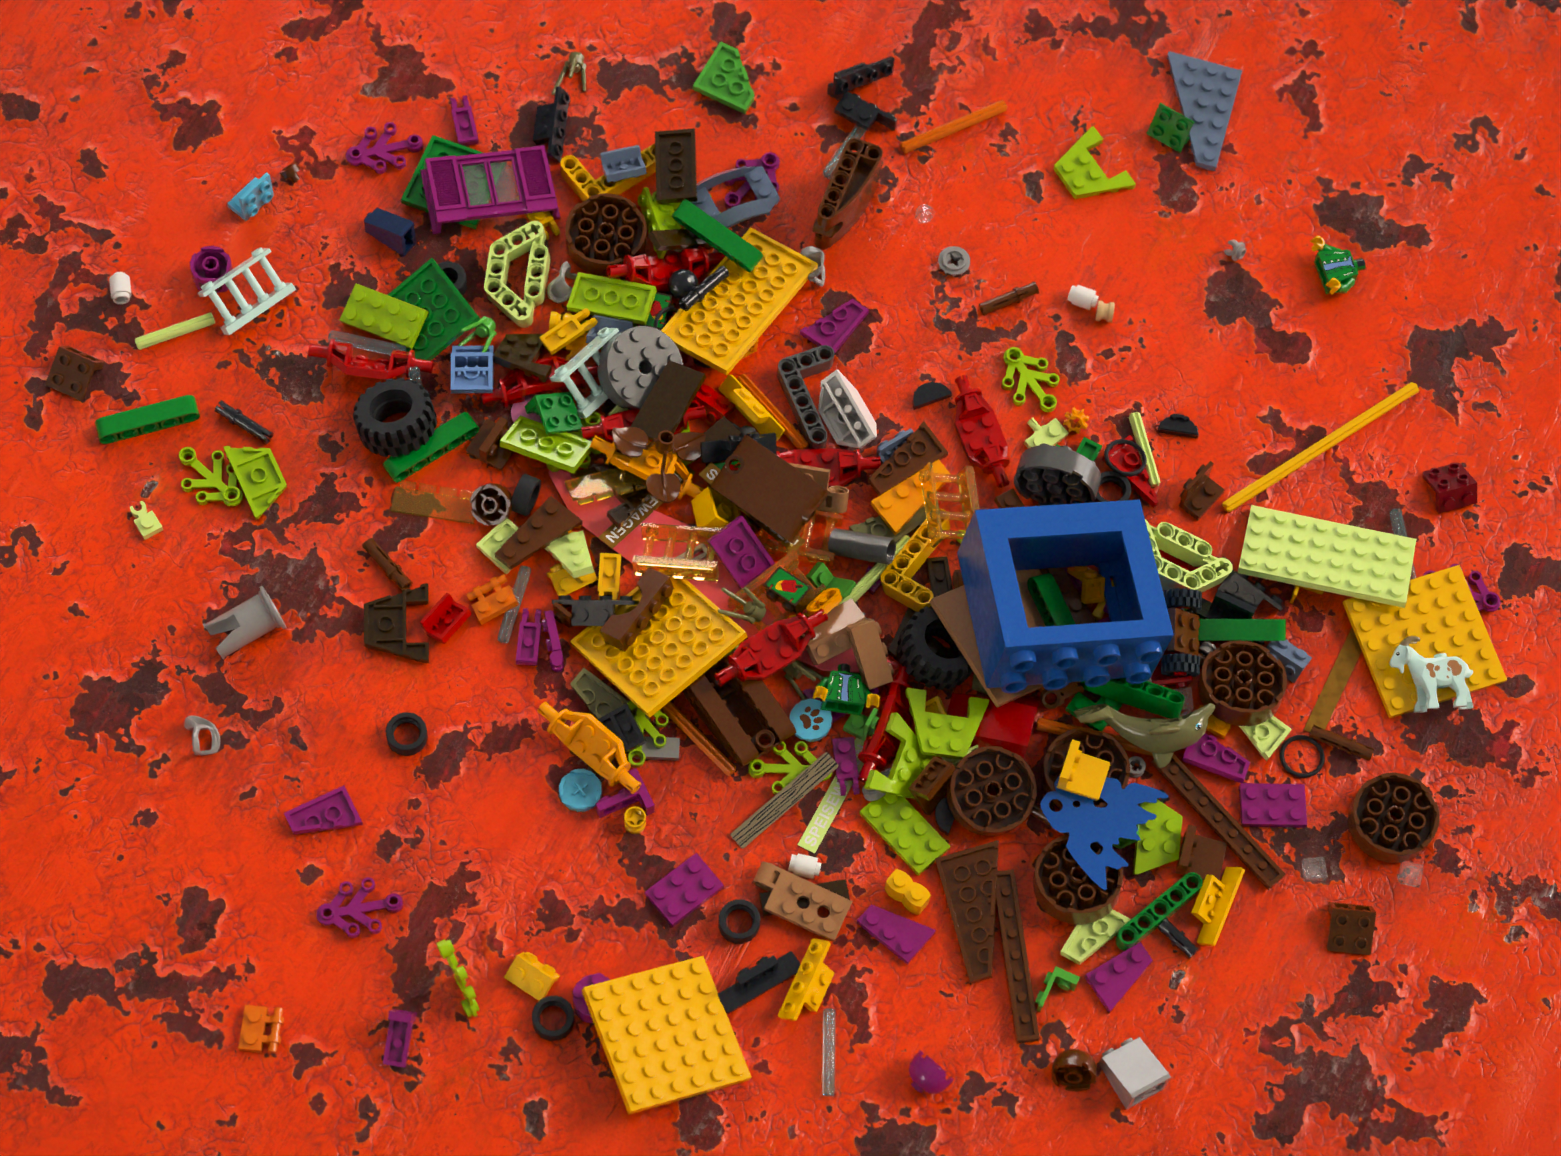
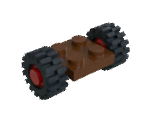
(1185, 628)

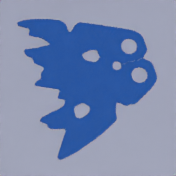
(1100, 825)

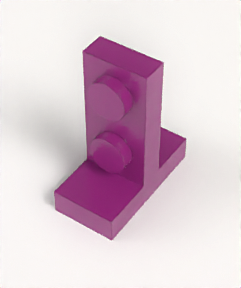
(624, 798)
(398, 1037)

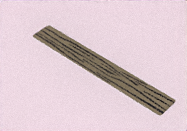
(784, 800)

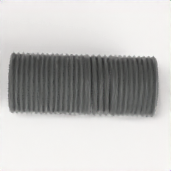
(862, 546)

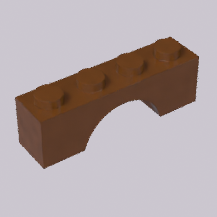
(624, 628)

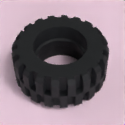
(396, 436)
(921, 661)

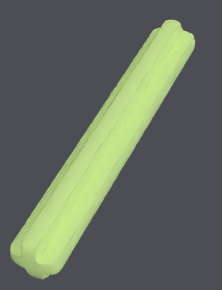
(174, 331)
(1142, 440)

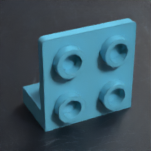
(252, 197)

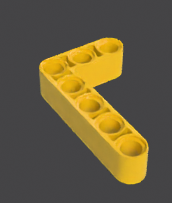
(599, 186)
(912, 562)

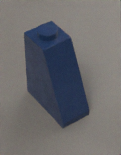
(391, 230)

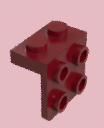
(1452, 487)

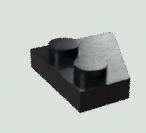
(625, 727)

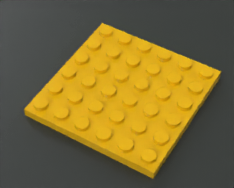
(1444, 619)
(669, 653)
(665, 1034)

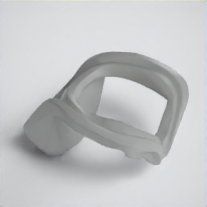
(818, 256)
(558, 289)
(196, 724)

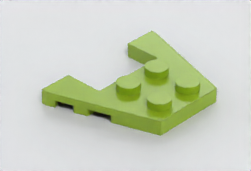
(1082, 173)
(941, 733)
(907, 763)

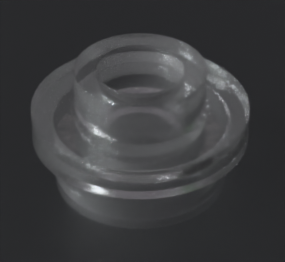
(924, 213)

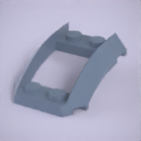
(760, 184)

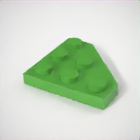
(726, 79)

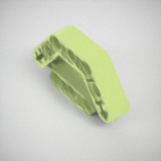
(536, 246)
(1190, 550)

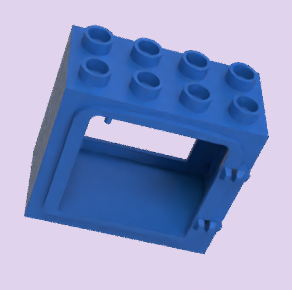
(1058, 536)

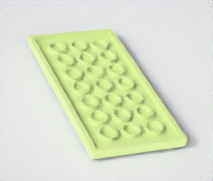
(1327, 556)

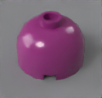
(927, 1075)

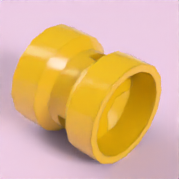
(556, 318)
(635, 815)

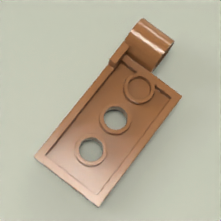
(837, 498)
(789, 888)

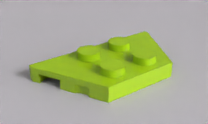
(257, 476)
(1158, 838)

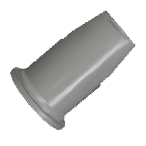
(250, 621)

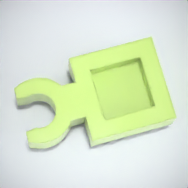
(146, 522)

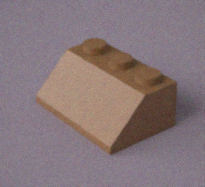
(831, 636)

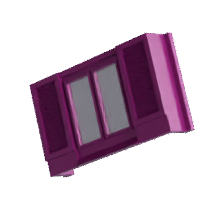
(488, 186)

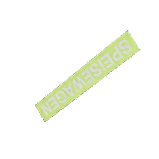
(827, 809)

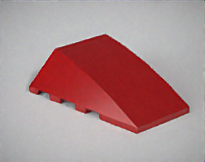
(1003, 725)

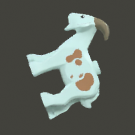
(1433, 674)

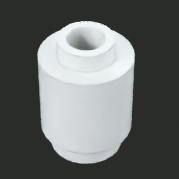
(120, 288)
(1083, 297)
(804, 866)

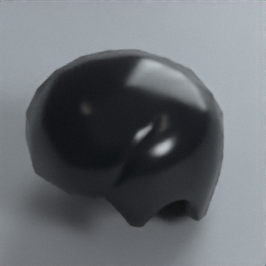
(681, 283)

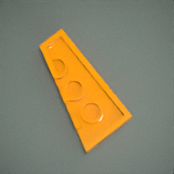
(904, 500)

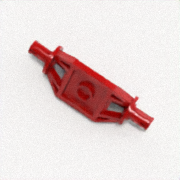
(658, 271)
(366, 367)
(531, 385)
(626, 418)
(980, 432)
(833, 459)
(771, 648)
(894, 701)

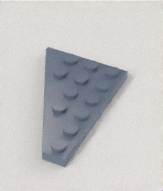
(1206, 98)

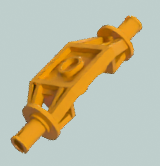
(648, 464)
(592, 744)

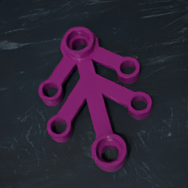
(382, 149)
(769, 168)
(1484, 593)
(356, 908)

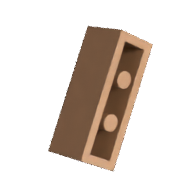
(870, 653)

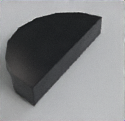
(930, 393)
(1178, 425)
(944, 816)

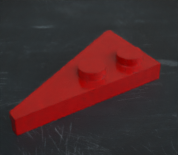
(1128, 460)

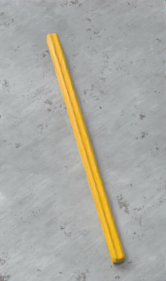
(1320, 447)

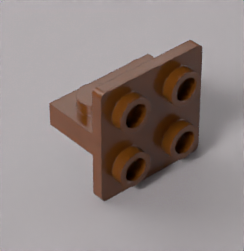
(486, 444)

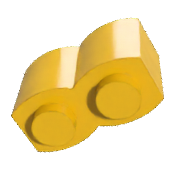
(911, 894)

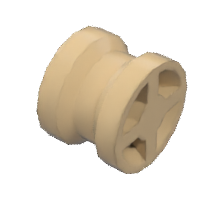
(1105, 311)

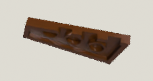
(907, 460)
(543, 527)

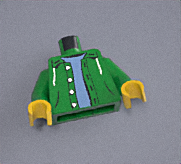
(1335, 267)
(844, 692)

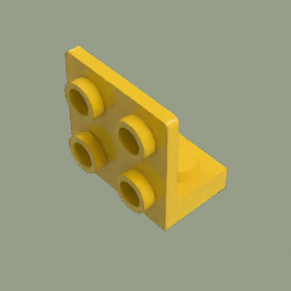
(1083, 773)

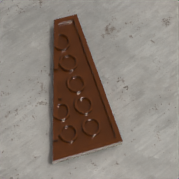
(970, 891)

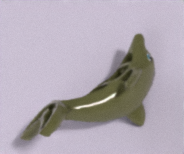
(1155, 734)

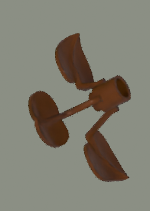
(662, 486)

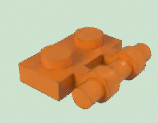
(494, 604)
(253, 1029)

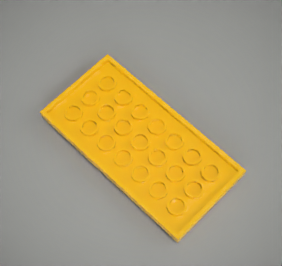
(741, 305)

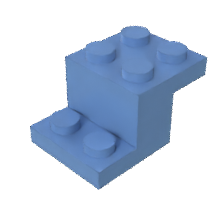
(472, 369)

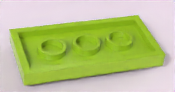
(612, 298)
(384, 316)
(555, 449)
(905, 831)

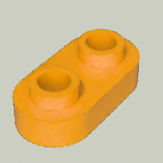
(825, 600)

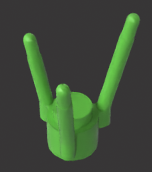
(484, 328)

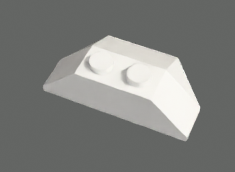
(845, 412)

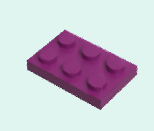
(741, 551)
(1272, 805)
(684, 889)

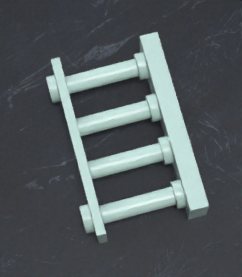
(264, 300)
(587, 405)

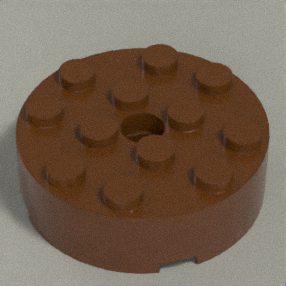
(604, 232)
(1242, 683)
(1091, 743)
(975, 806)
(1389, 838)
(1071, 898)

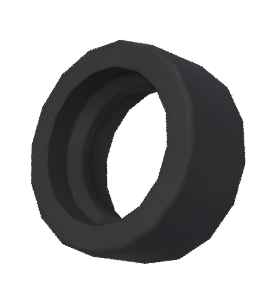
(1120, 480)
(525, 494)
(403, 718)
(739, 938)
(553, 1001)

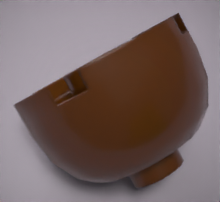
(491, 504)
(1074, 1069)

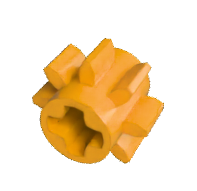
(1072, 416)

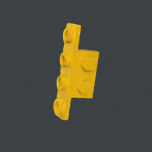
(750, 407)
(1215, 902)
(809, 983)

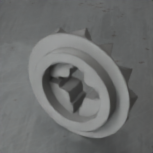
(955, 253)

